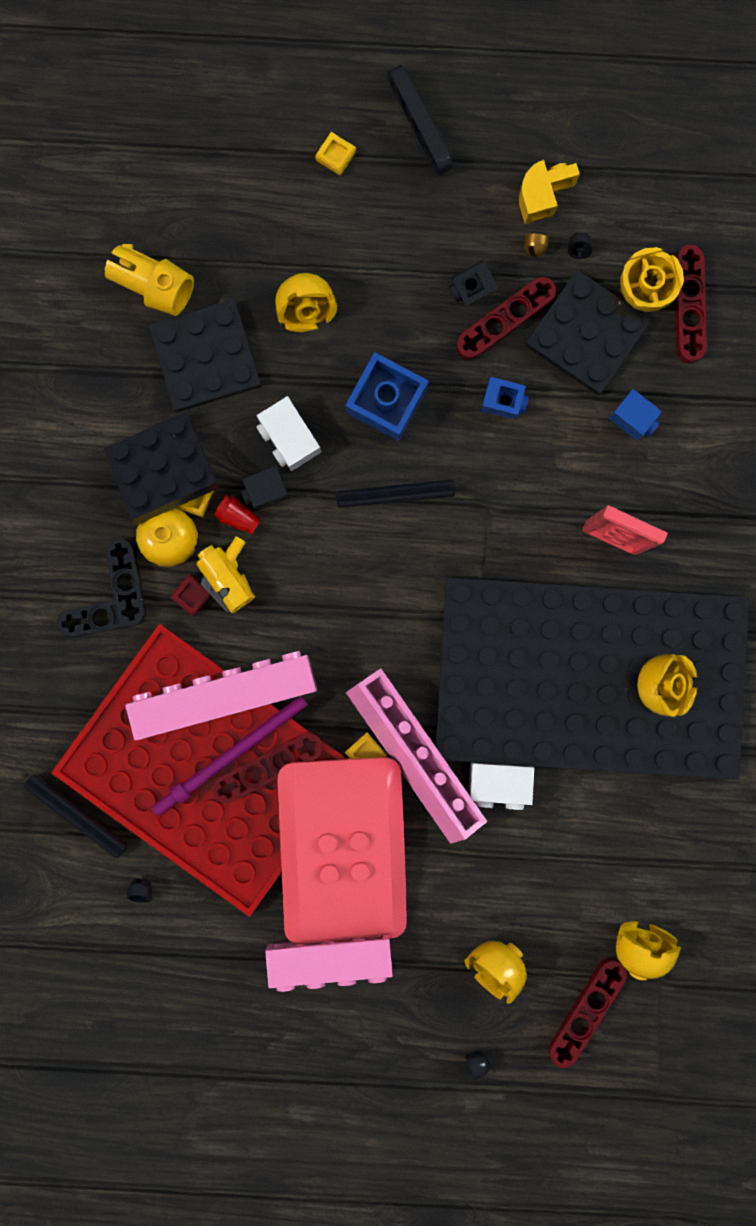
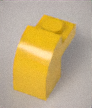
(538, 189)

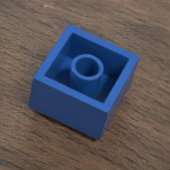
(386, 396)

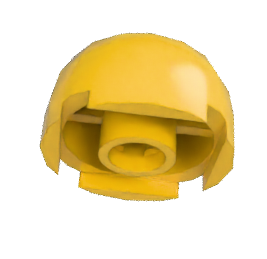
(651, 279)
(304, 301)
(167, 538)
(667, 684)
(646, 952)
(498, 969)

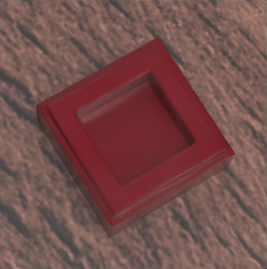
(190, 595)

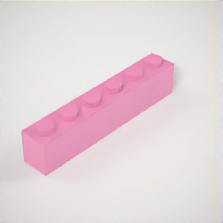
(220, 697)
(417, 757)

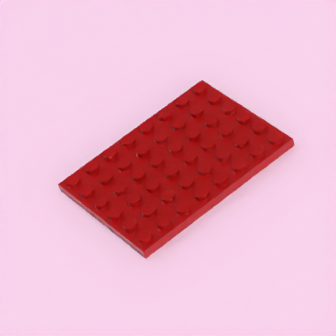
(221, 844)

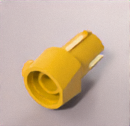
(161, 283)

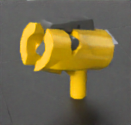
(222, 577)

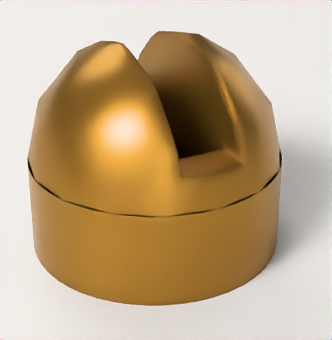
(536, 244)

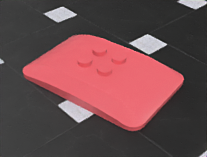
(342, 849)

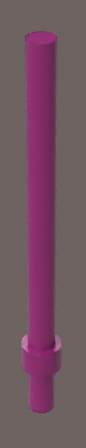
(181, 792)

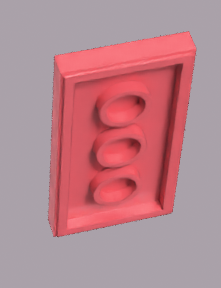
(624, 531)

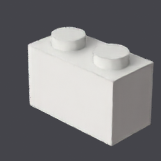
(288, 433)
(501, 784)

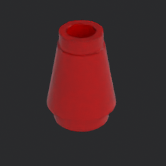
(236, 515)

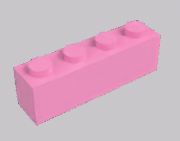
(328, 962)

